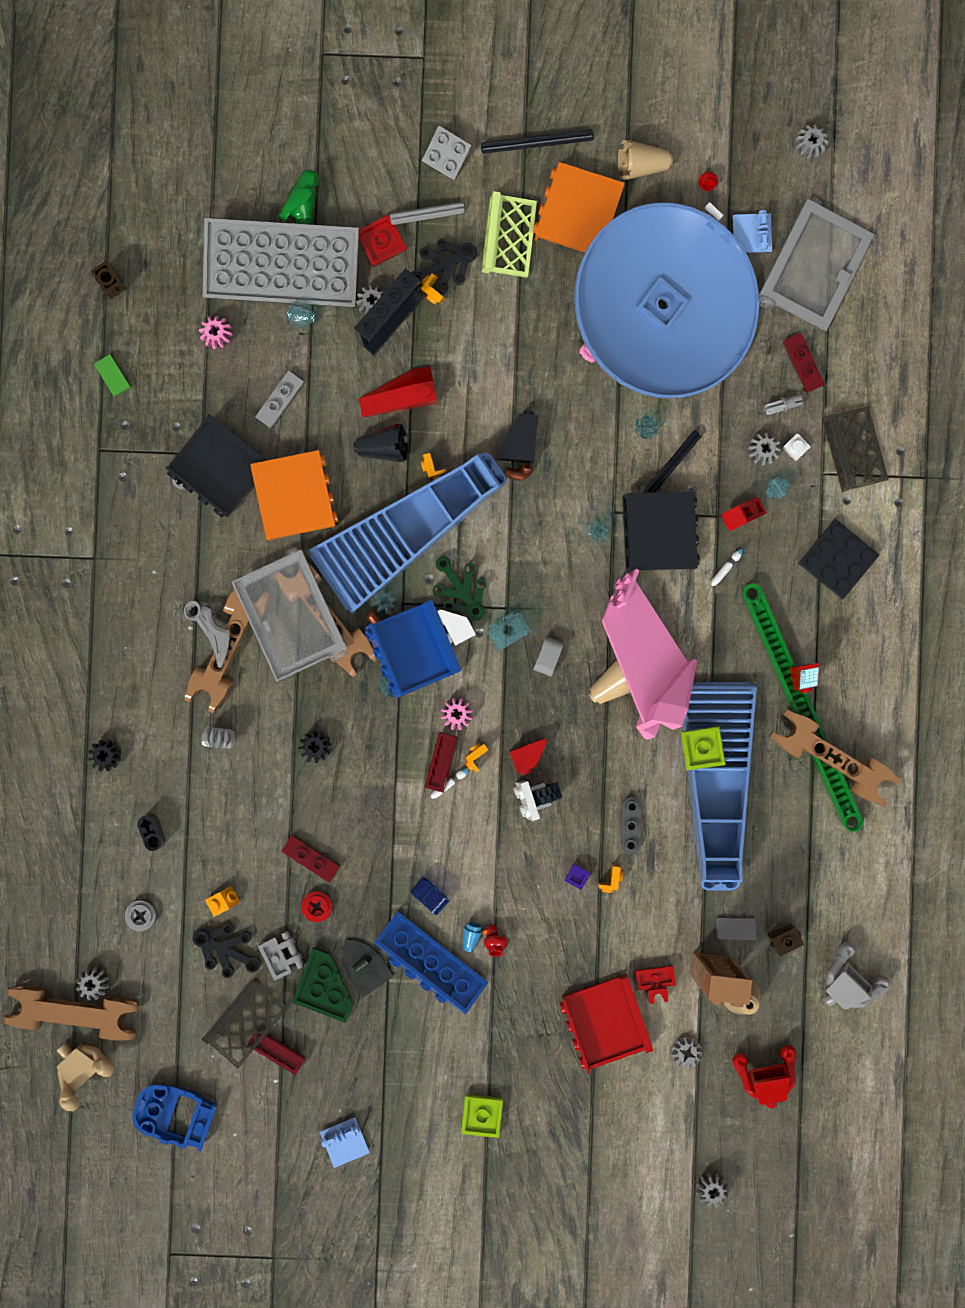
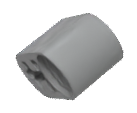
(548, 656)

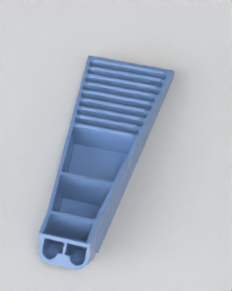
(386, 543)
(721, 791)

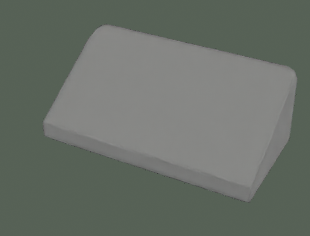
(736, 928)

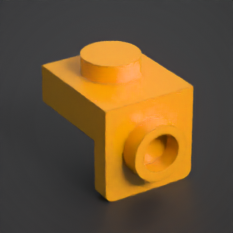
(433, 295)
(427, 465)
(476, 751)
(616, 876)
(222, 901)

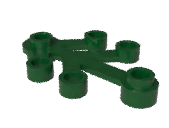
(461, 591)

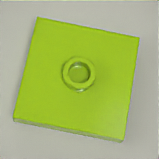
(702, 748)
(482, 1115)

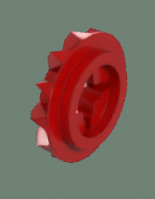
(319, 915)

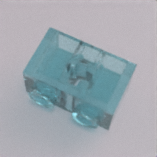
(519, 630)

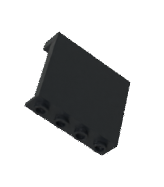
(388, 312)
(215, 466)
(660, 531)

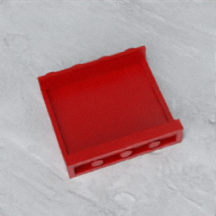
(605, 1022)

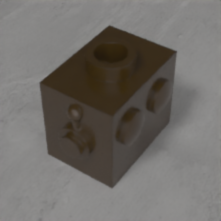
(108, 279)
(785, 940)

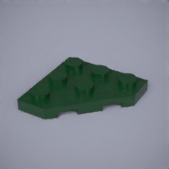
(323, 987)

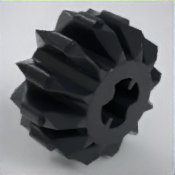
(319, 741)
(108, 762)

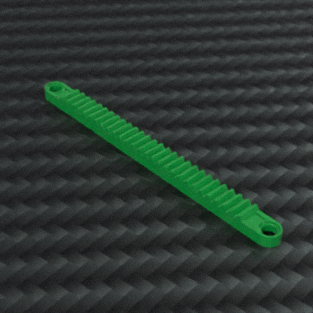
(799, 702)

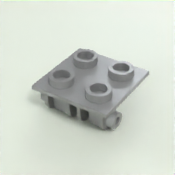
(446, 152)

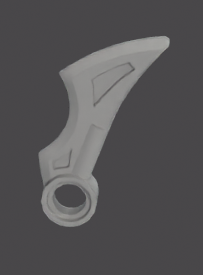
(218, 637)

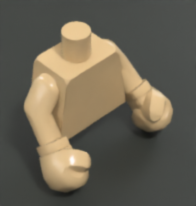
(77, 1069)

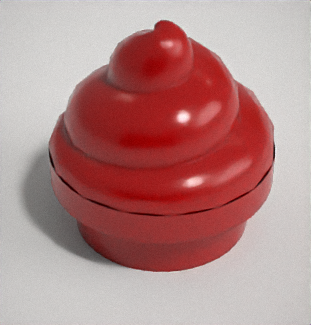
(708, 181)

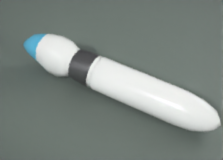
(727, 566)
(450, 782)

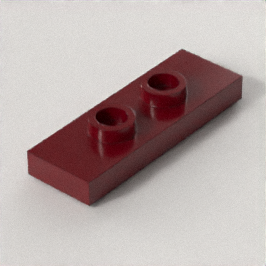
(803, 363)
(441, 762)
(310, 858)
(279, 1053)

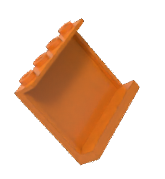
(577, 207)
(293, 495)

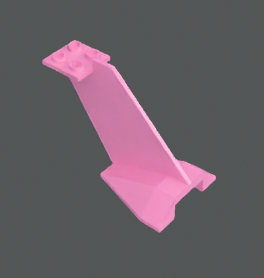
(648, 658)

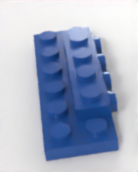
(430, 963)

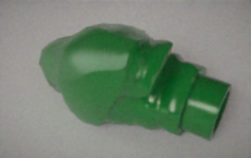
(301, 199)

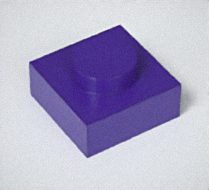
(577, 876)

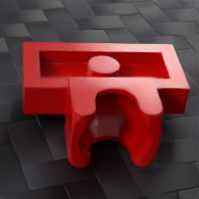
(655, 981)

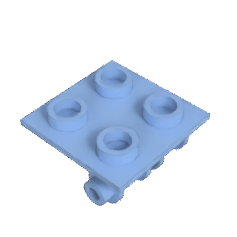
(753, 231)
(344, 1142)

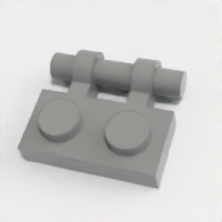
(275, 957)

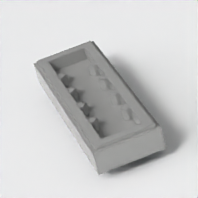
(279, 399)

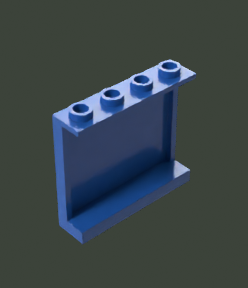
(412, 649)

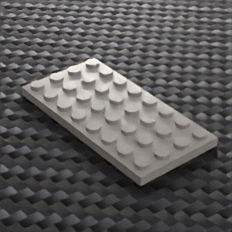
(280, 262)

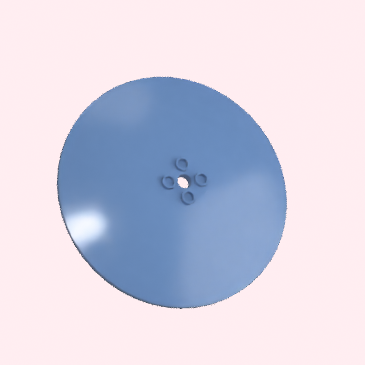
(707, 290)

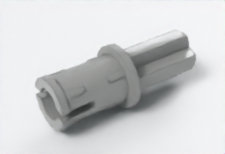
(783, 404)

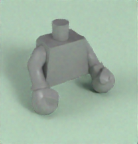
(848, 986)

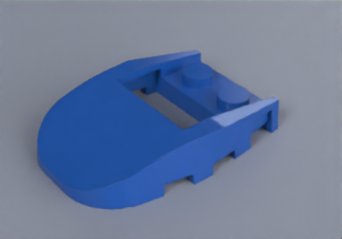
(155, 1109)

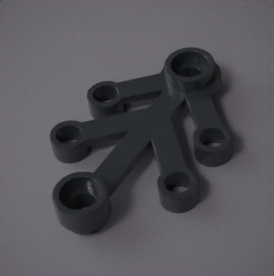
(447, 263)
(224, 948)

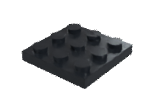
(838, 559)

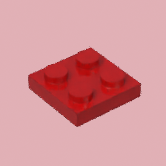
(381, 241)

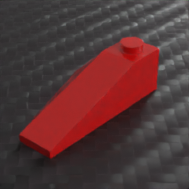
(403, 393)

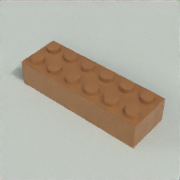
(721, 979)

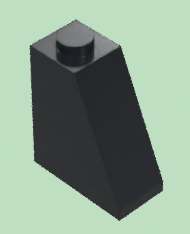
(520, 440)

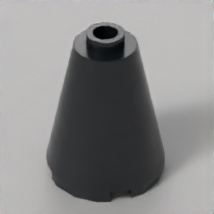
(383, 444)

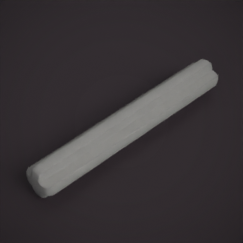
(427, 213)

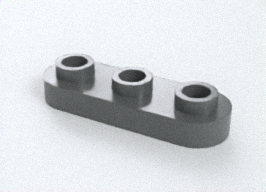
(628, 816)

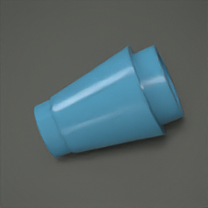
(472, 933)

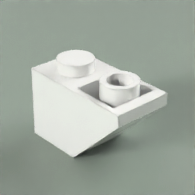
(457, 627)

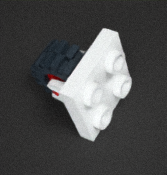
(536, 797)

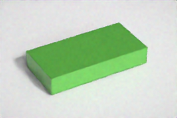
(112, 375)

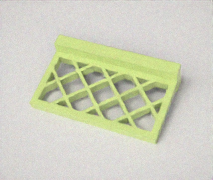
(492, 235)

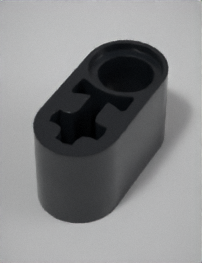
(143, 829)

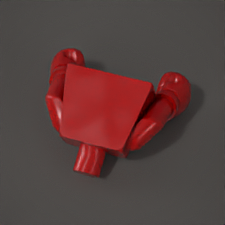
(768, 1083)

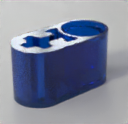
(429, 896)

